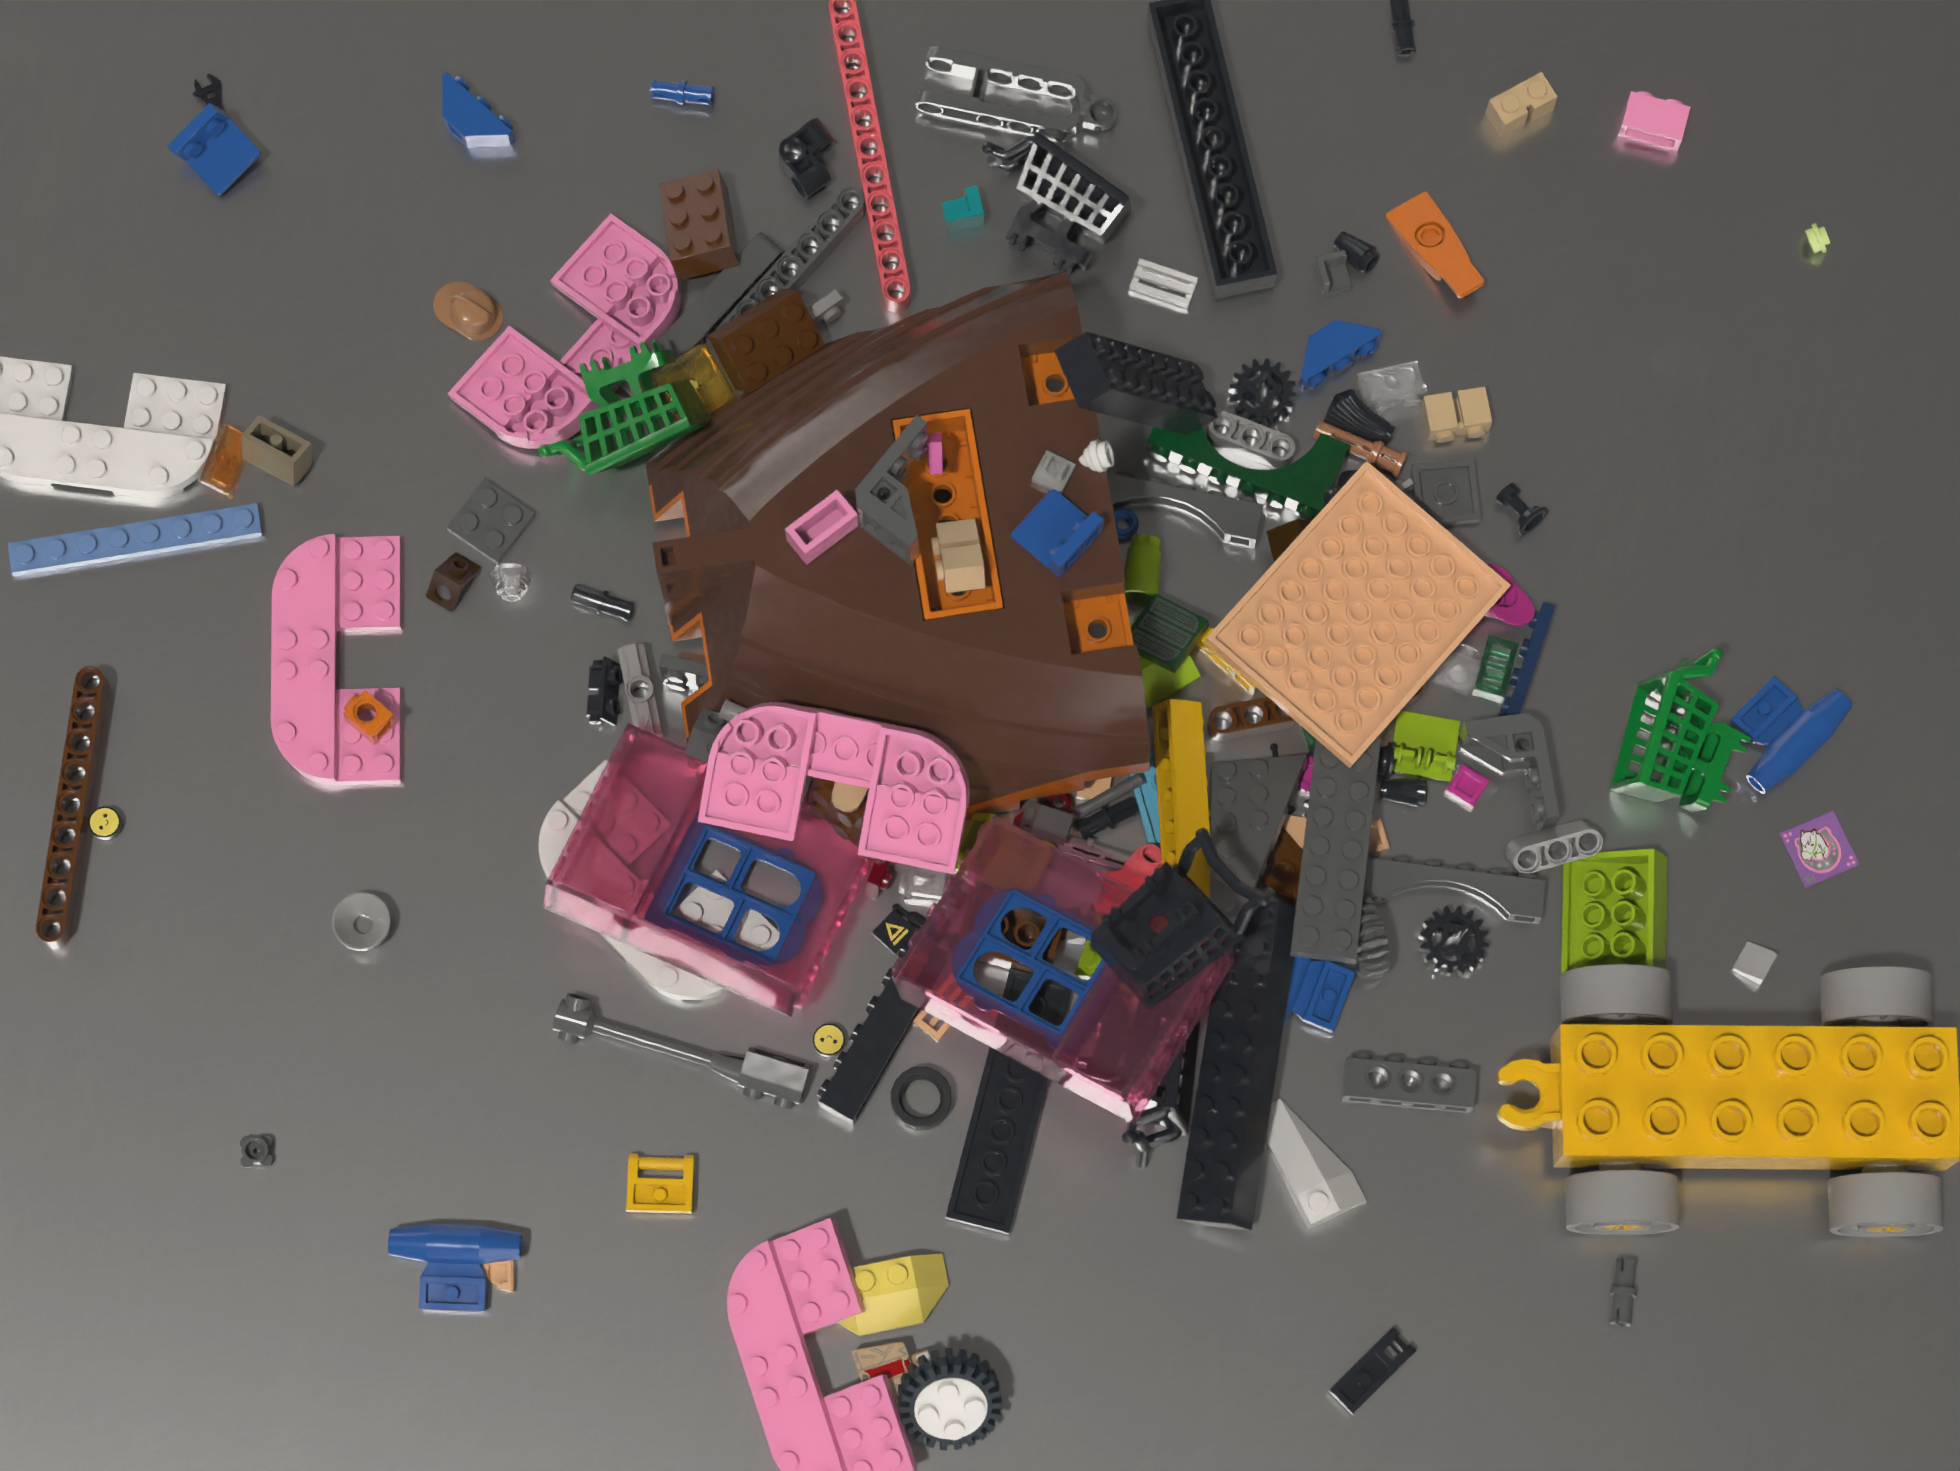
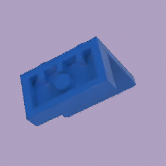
(215, 148)
(1057, 532)

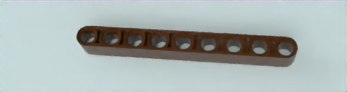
(78, 820)

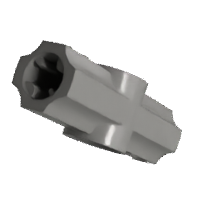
(637, 674)

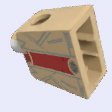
(885, 1360)

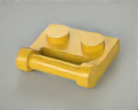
(660, 1194)

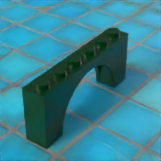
(1294, 486)

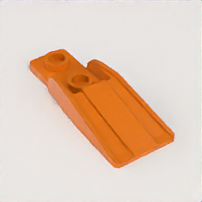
(1435, 244)

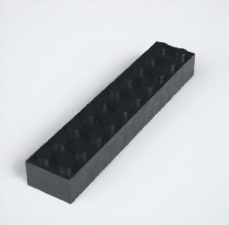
(1212, 147)
(1239, 1076)

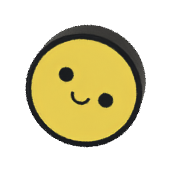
(105, 823)
(829, 1040)

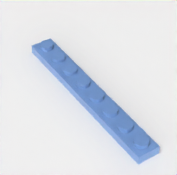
(135, 539)

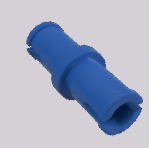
(682, 92)

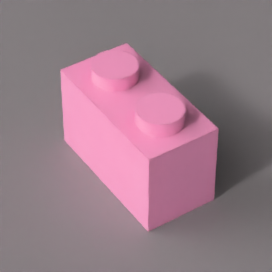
(1654, 120)
(821, 527)

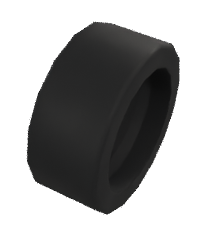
(903, 1081)

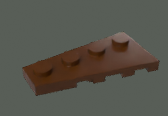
(1284, 867)

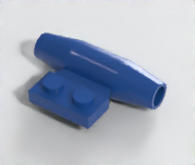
(1787, 731)
(1318, 992)
(454, 1260)

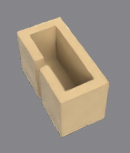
(1509, 109)
(1451, 417)
(959, 554)

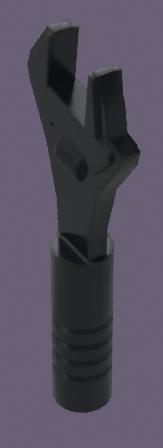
(210, 93)

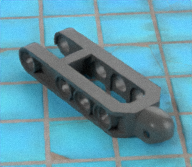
(1087, 110)

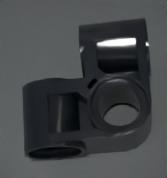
(807, 171)

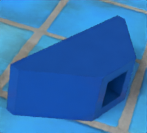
(471, 117)
(1334, 349)

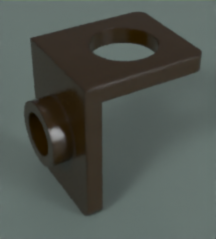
(454, 575)

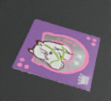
(1819, 849)

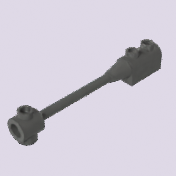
(757, 1072)

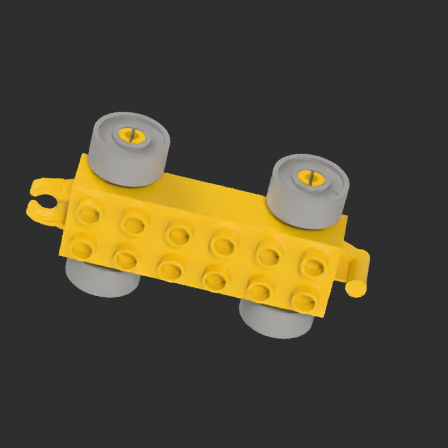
(1854, 1094)

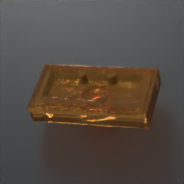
(223, 460)

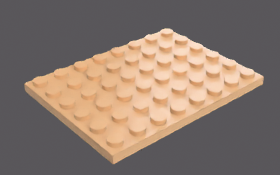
(1357, 614)

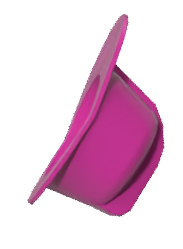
(1514, 605)

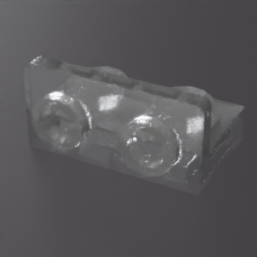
(1391, 386)
(1458, 670)

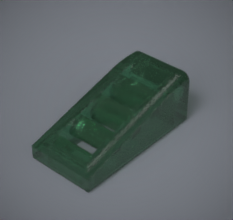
(1488, 691)

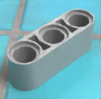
(1243, 427)
(1568, 850)

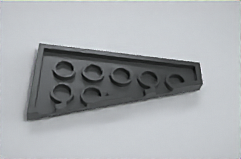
(1247, 817)

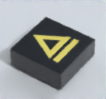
(893, 932)

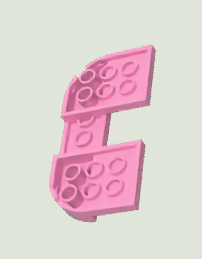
(534, 397)
(320, 591)
(912, 778)
(772, 1302)

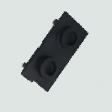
(604, 676)

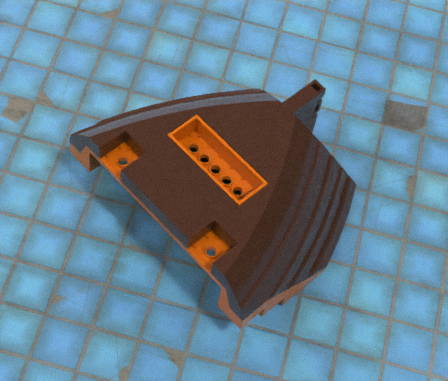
(860, 630)

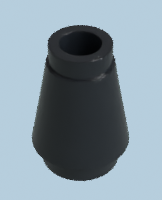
(1359, 253)
(1405, 790)

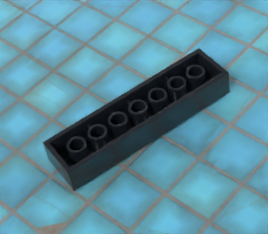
(1136, 383)

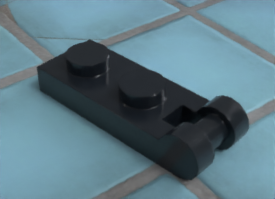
(1371, 1372)

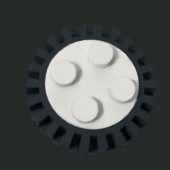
(949, 1399)

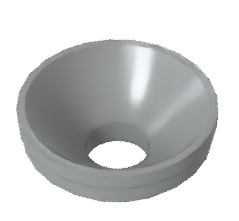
(353, 908)

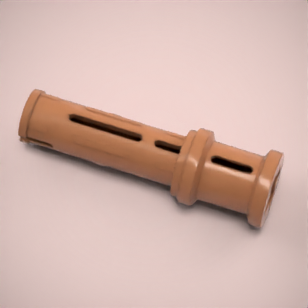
(1377, 449)

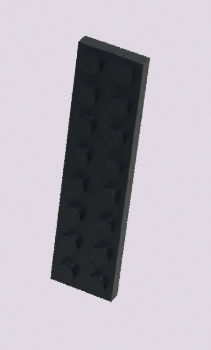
(1003, 1123)

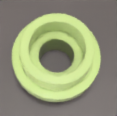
(1817, 238)

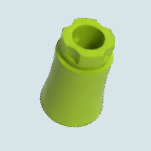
(1142, 569)

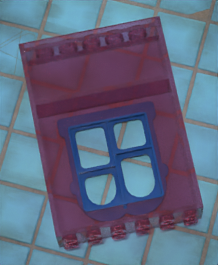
(641, 848)
(1109, 1041)

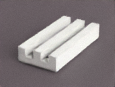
(1168, 273)

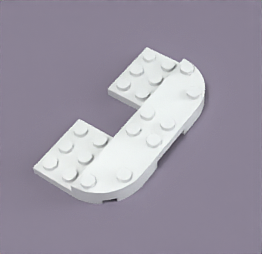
(153, 457)
(700, 907)

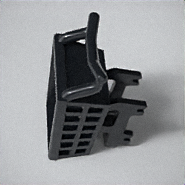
(1029, 153)
(1143, 955)
(1166, 1110)

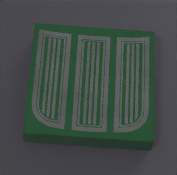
(1167, 632)

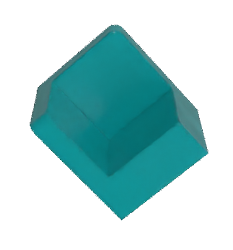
(964, 211)

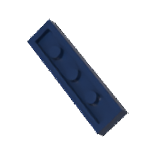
(1530, 652)

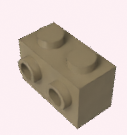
(276, 450)

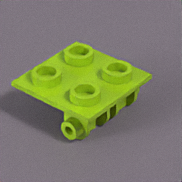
(1425, 745)

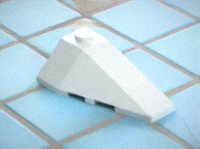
(1312, 1172)

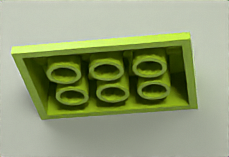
(1615, 910)

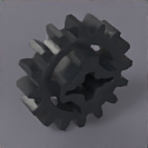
(1277, 394)
(1445, 930)

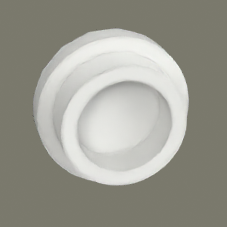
(1098, 456)

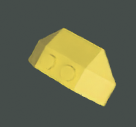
(897, 1292)

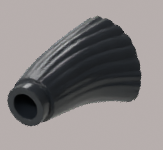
(1354, 416)

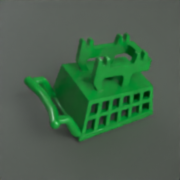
(595, 425)
(1697, 746)

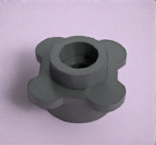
(263, 1157)

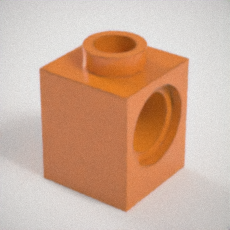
(373, 729)

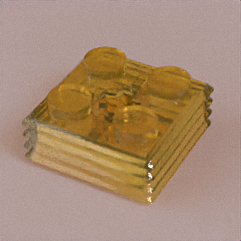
(697, 366)

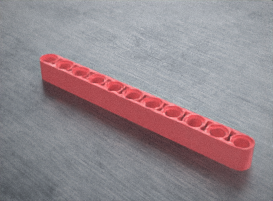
(869, 164)

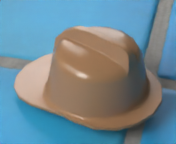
(468, 310)

